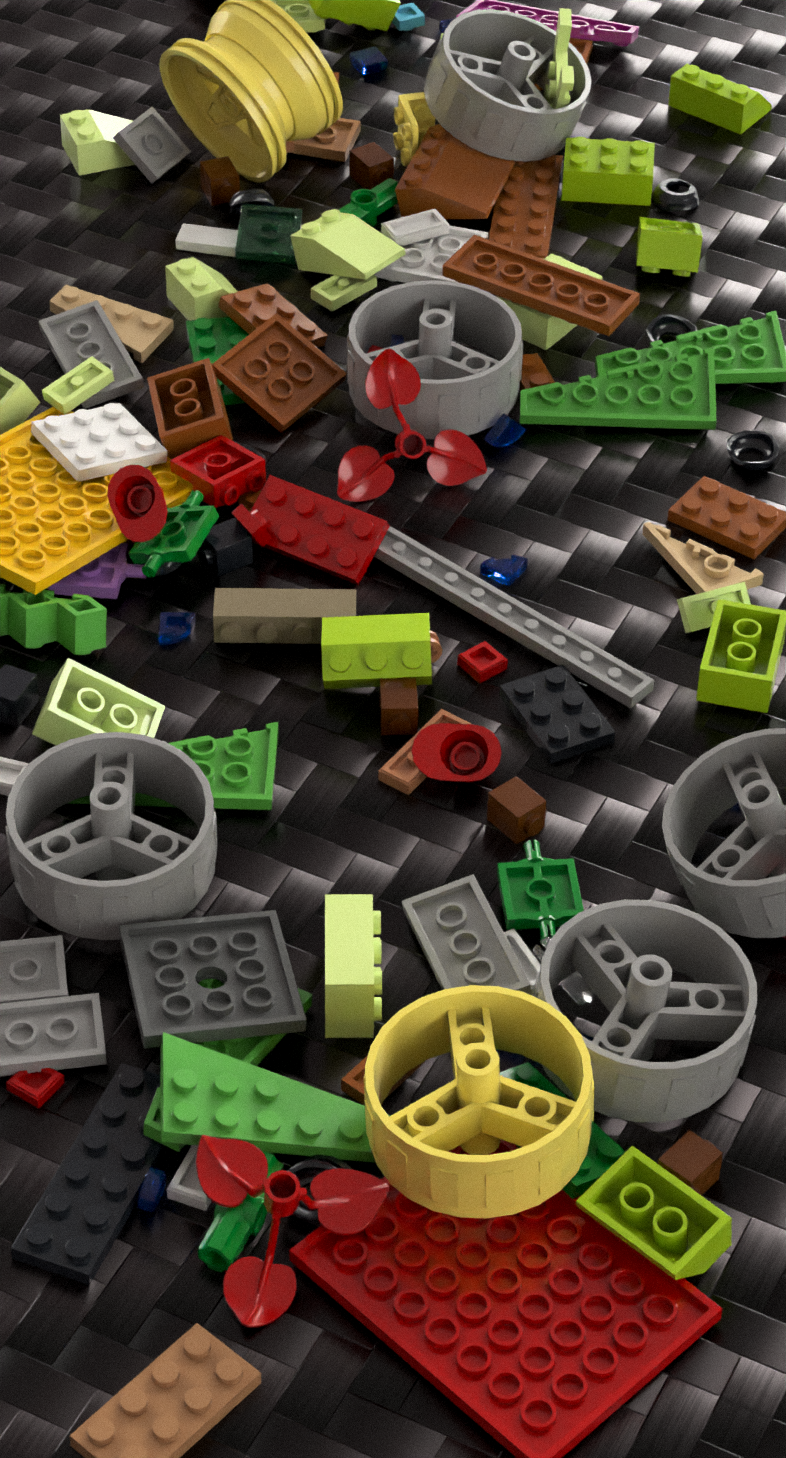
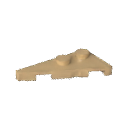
(697, 563)

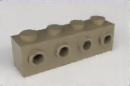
(277, 614)

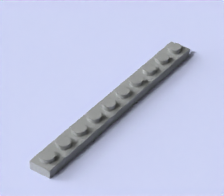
(514, 618)

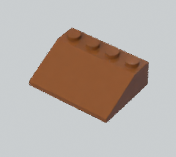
(451, 178)

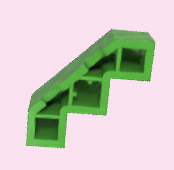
(45, 619)

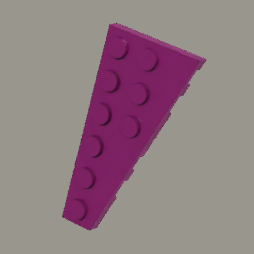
(582, 26)

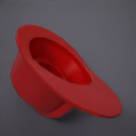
(137, 503)
(456, 752)

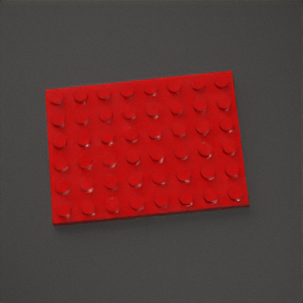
(513, 1317)

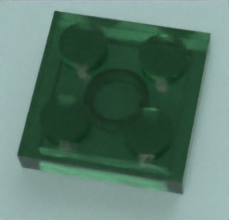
(266, 233)

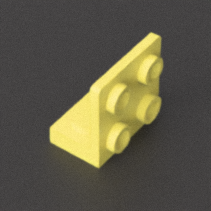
(413, 122)

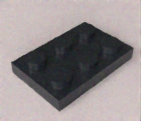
(557, 714)

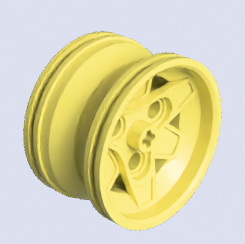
(251, 86)

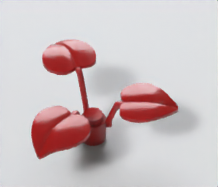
(362, 471)
(232, 1170)

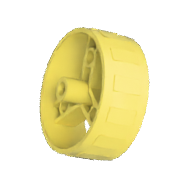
(479, 1103)

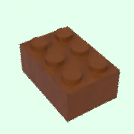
(188, 407)

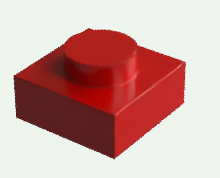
(253, 523)

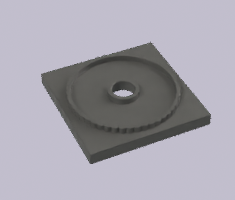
(239, 950)

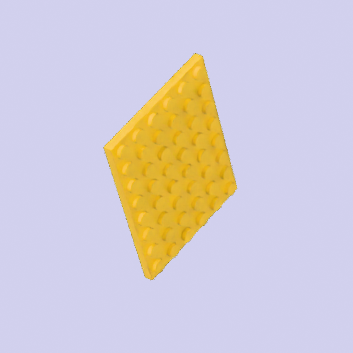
(51, 519)

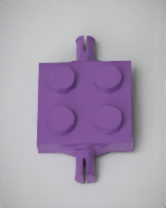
(101, 576)

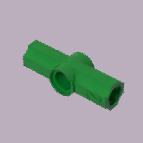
(369, 204)
(234, 1226)

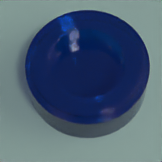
(152, 1189)

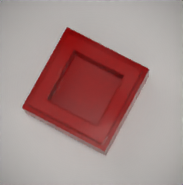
(482, 662)
(37, 1086)

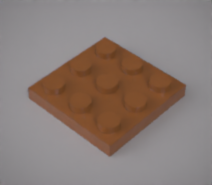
(278, 372)

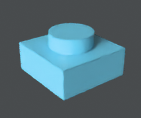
(408, 17)

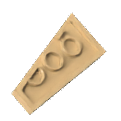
(137, 329)

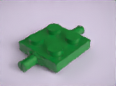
(179, 538)
(539, 891)

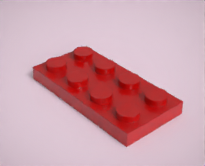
(319, 529)

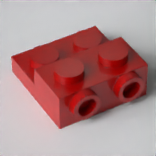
(221, 470)

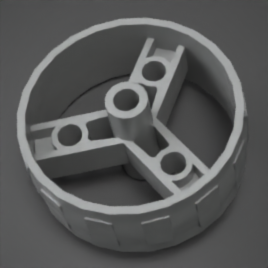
(486, 89)
(457, 383)
(111, 840)
(731, 881)
(628, 962)

